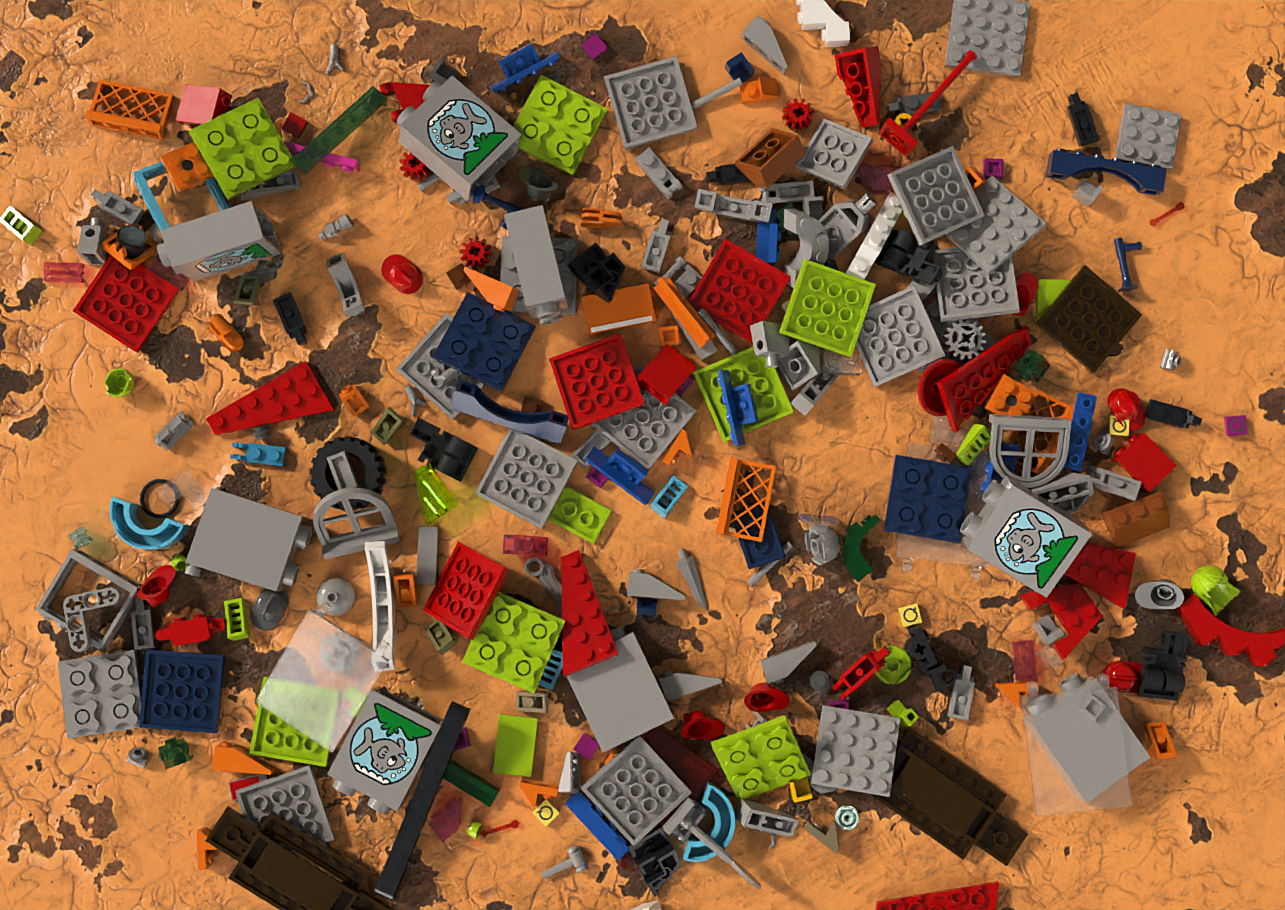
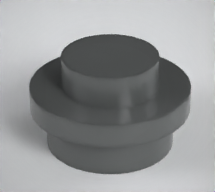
(262, 432)
(819, 680)

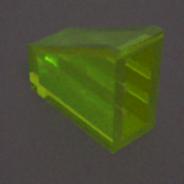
(433, 494)

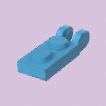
(261, 454)

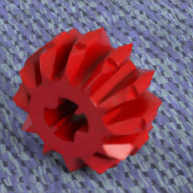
(804, 118)
(408, 168)
(479, 246)

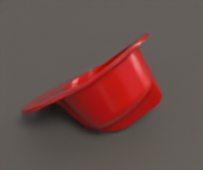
(402, 274)
(1026, 290)
(1127, 406)
(157, 586)
(1123, 675)
(766, 698)
(700, 726)

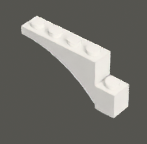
(818, 15)
(875, 237)

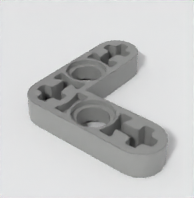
(79, 612)

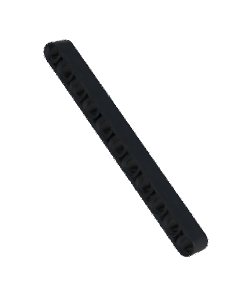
(422, 800)

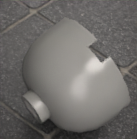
(823, 545)
(338, 594)

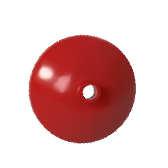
(928, 390)

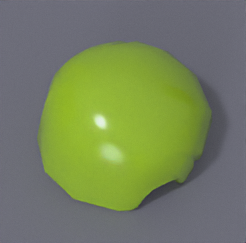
(119, 382)

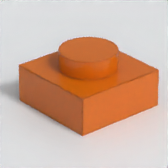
(669, 335)

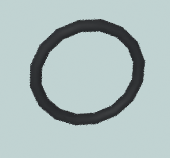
(143, 504)

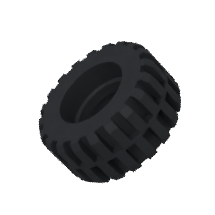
(355, 447)

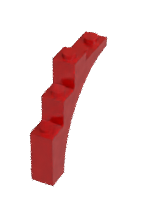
(1205, 627)

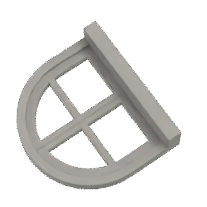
(1029, 424)
(355, 540)

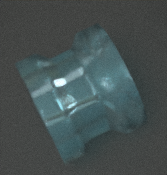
(80, 538)

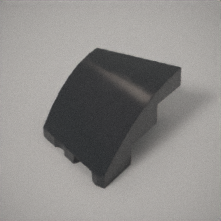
(598, 271)
(655, 858)

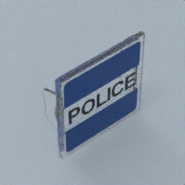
(818, 522)

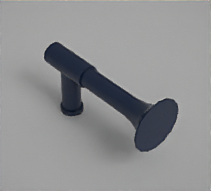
(481, 195)
(1120, 247)

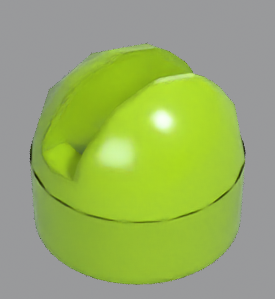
(177, 564)
(474, 829)

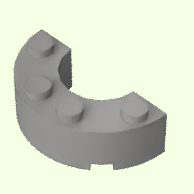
(813, 241)

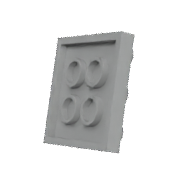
(1148, 136)
(834, 153)

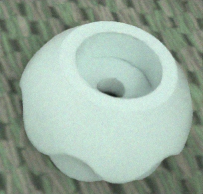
(849, 823)

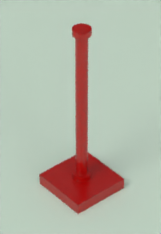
(899, 136)

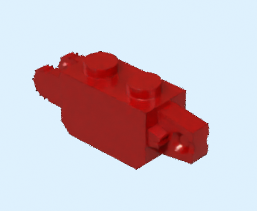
(191, 631)
(862, 671)

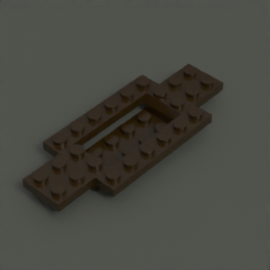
(950, 809)
(283, 876)

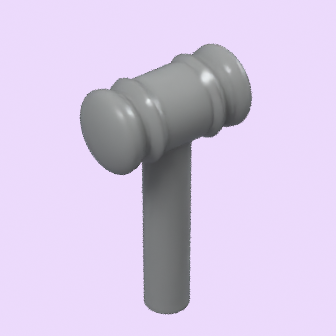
(576, 859)

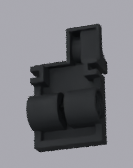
(905, 256)
(443, 451)
(928, 655)
(1162, 669)

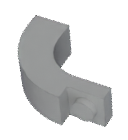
(346, 284)

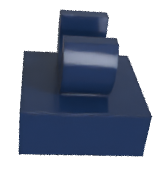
(646, 607)

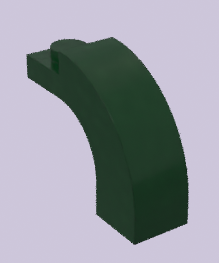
(850, 547)

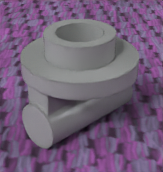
(1170, 360)
(1104, 442)
(138, 757)

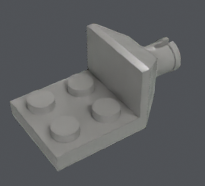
(846, 222)

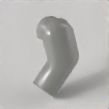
(444, 375)

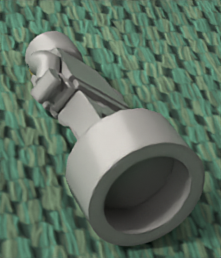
(334, 228)

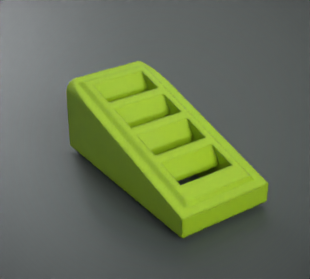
(28, 234)
(978, 438)
(243, 618)

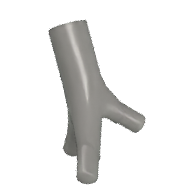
(333, 59)
(414, 400)

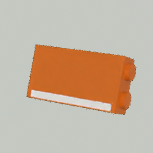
(628, 308)

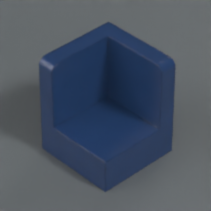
(739, 68)

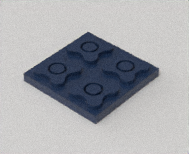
(484, 342)
(927, 499)
(182, 691)

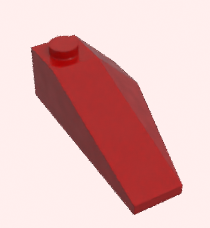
(862, 79)

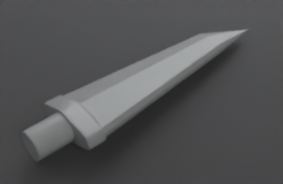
(690, 574)

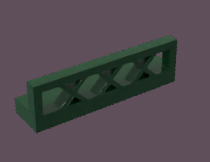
(471, 783)

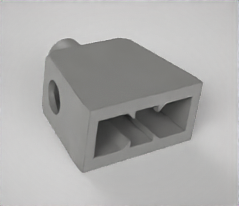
(90, 242)
(769, 342)

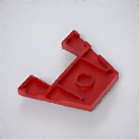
(1073, 610)

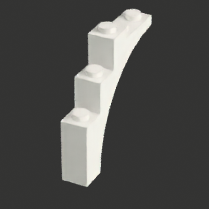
(383, 599)

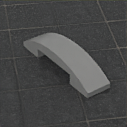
(733, 207)

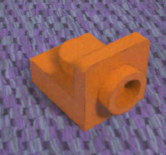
(353, 399)

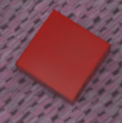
(294, 125)

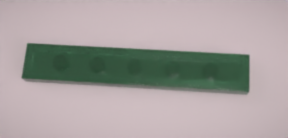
(339, 130)

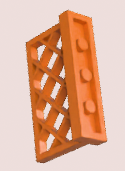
(123, 122)
(683, 311)
(1044, 462)
(730, 492)

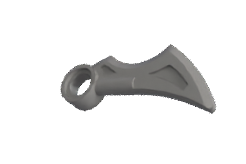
(548, 579)

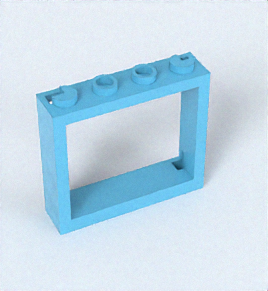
(158, 169)

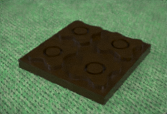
(1088, 319)

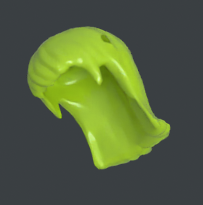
(1212, 587)

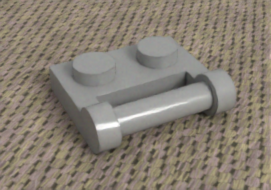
(687, 281)

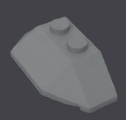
(1067, 491)

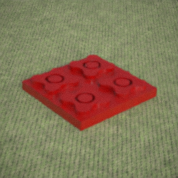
(738, 289)
(126, 302)
(597, 381)
(465, 590)

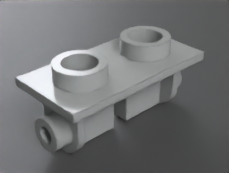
(173, 431)
(696, 815)

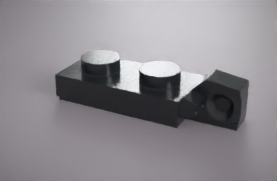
(1081, 121)
(727, 175)
(291, 318)
(1171, 415)

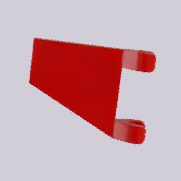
(406, 93)

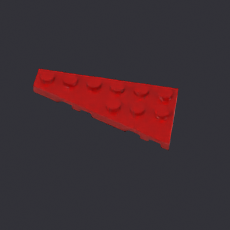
(977, 378)
(282, 399)
(1104, 571)
(586, 631)
(963, 898)

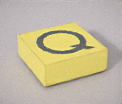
(1116, 428)
(909, 615)
(546, 812)

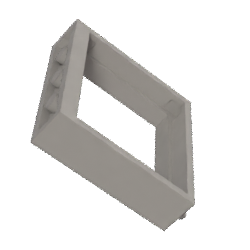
(59, 580)

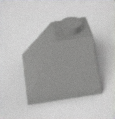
(800, 364)

